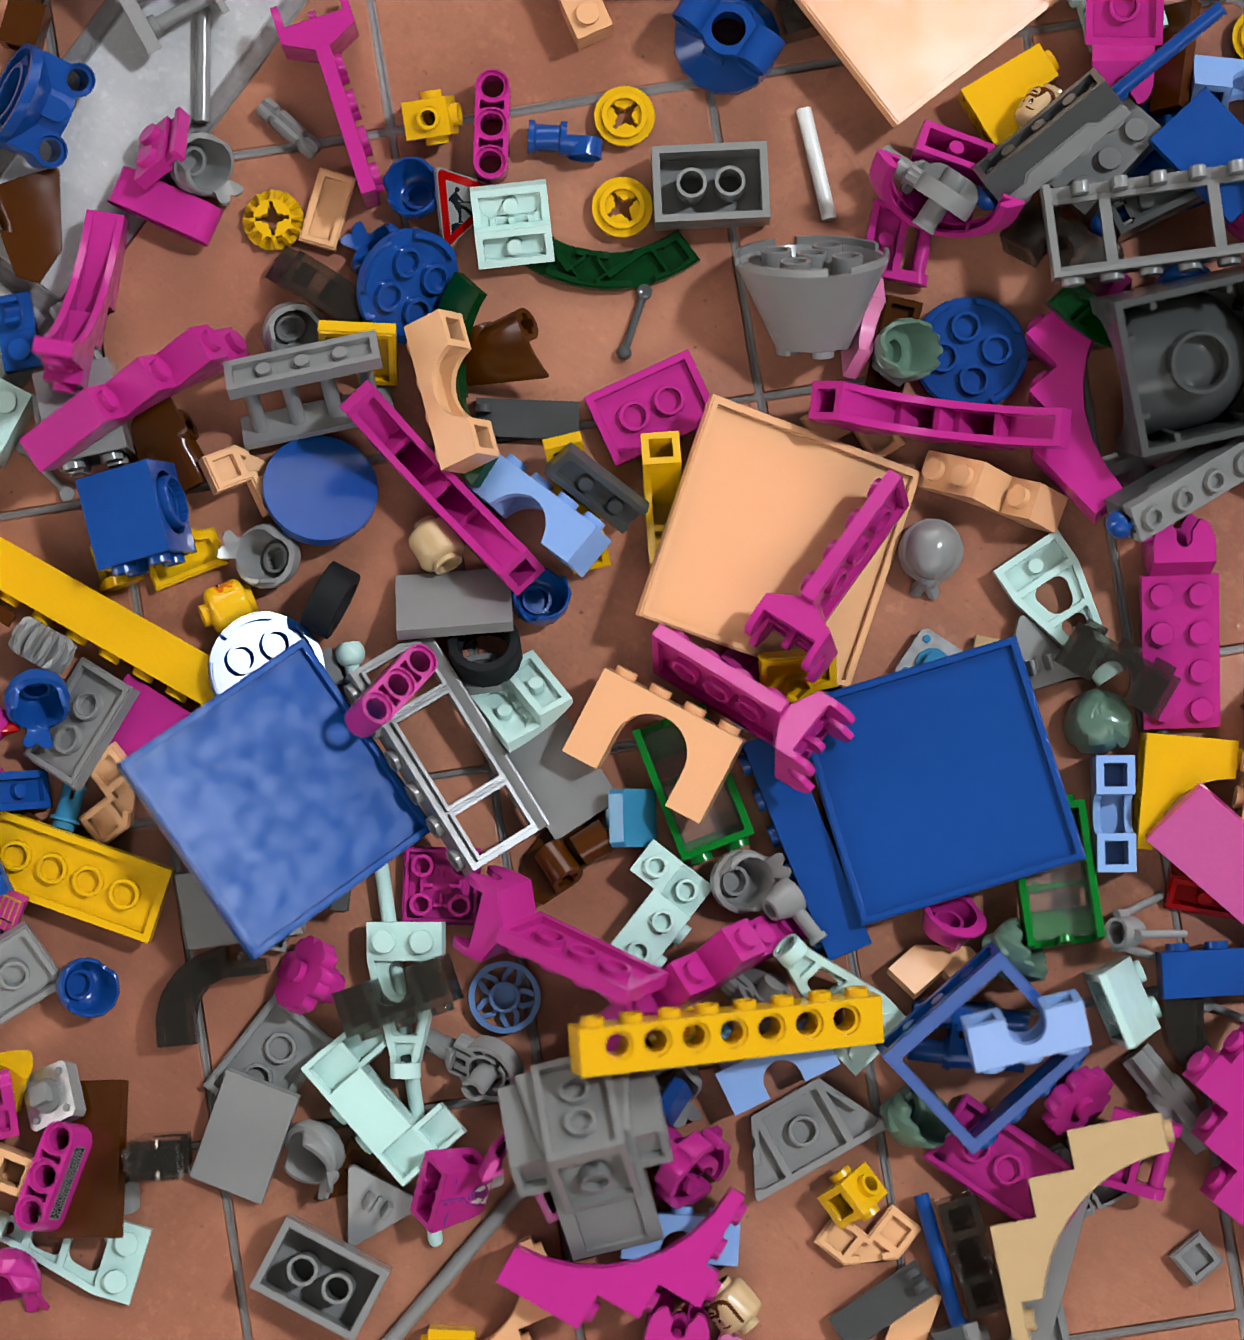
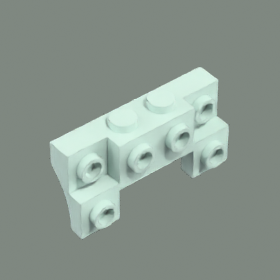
(666, 909)
(374, 1111)

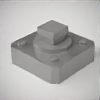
(54, 1095)

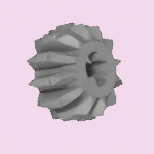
(42, 645)

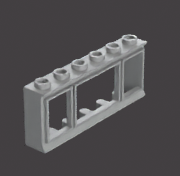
(1122, 186)
(420, 786)

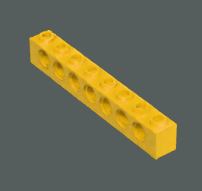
(860, 1027)

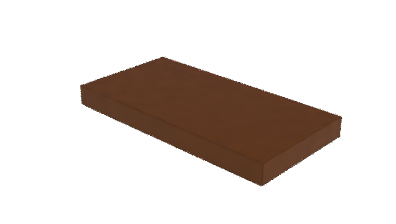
(100, 1193)

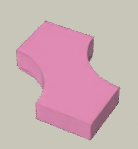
(862, 345)

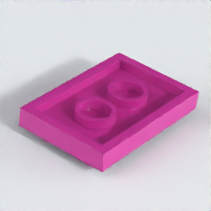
(652, 400)

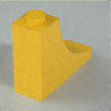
(997, 95)
(1170, 768)

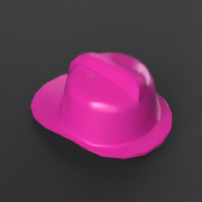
(953, 922)

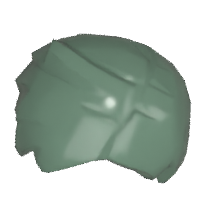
(906, 351)
(1098, 722)
(1009, 940)
(913, 1121)

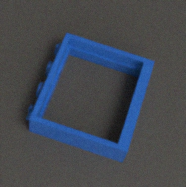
(940, 1007)

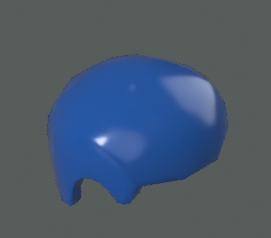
(411, 187)
(543, 599)
(87, 987)

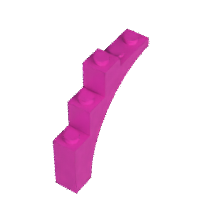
(91, 293)
(137, 387)
(938, 420)
(1080, 468)
(441, 489)
(715, 963)
(1222, 1125)
(682, 1267)

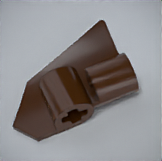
(32, 223)
(503, 351)
(169, 436)
(560, 862)

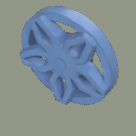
(504, 997)

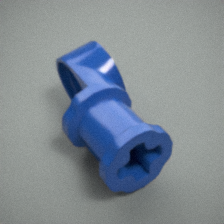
(555, 138)

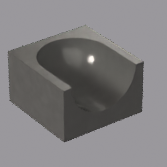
(1178, 360)

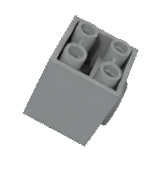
(113, 448)

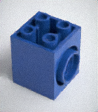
(136, 517)

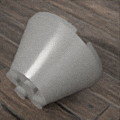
(812, 289)

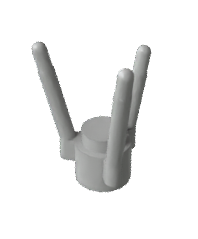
(1127, 932)

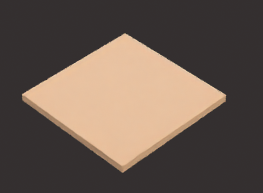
(915, 48)
(755, 521)

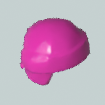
(21, 1278)

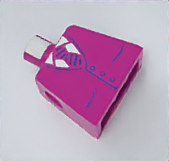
(450, 1188)

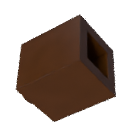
(24, 23)

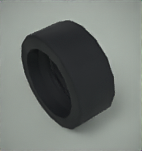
(330, 599)
(488, 673)

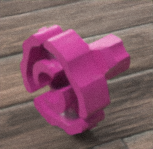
(681, 1180)

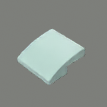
(512, 224)
(526, 705)

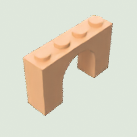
(710, 746)

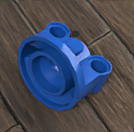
(726, 67)
(39, 103)

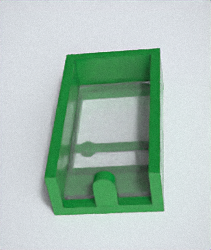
(727, 822)
(1063, 902)

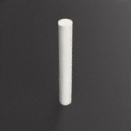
(816, 163)

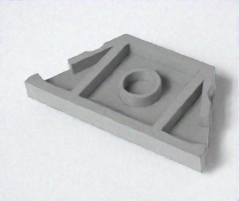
(805, 1133)

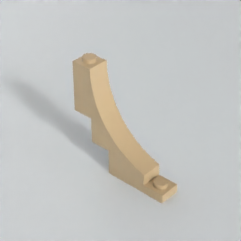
(1027, 1245)

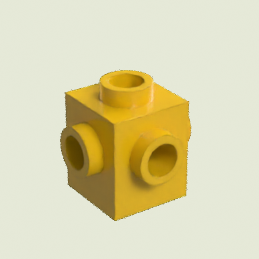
(419, 117)
(852, 1195)

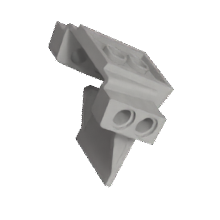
(590, 1149)

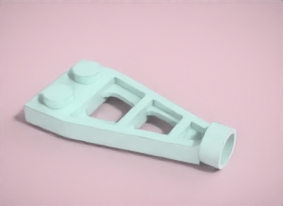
(1035, 567)
(403, 942)
(803, 963)
(118, 1269)

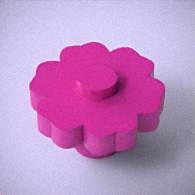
(308, 976)
(1077, 1099)

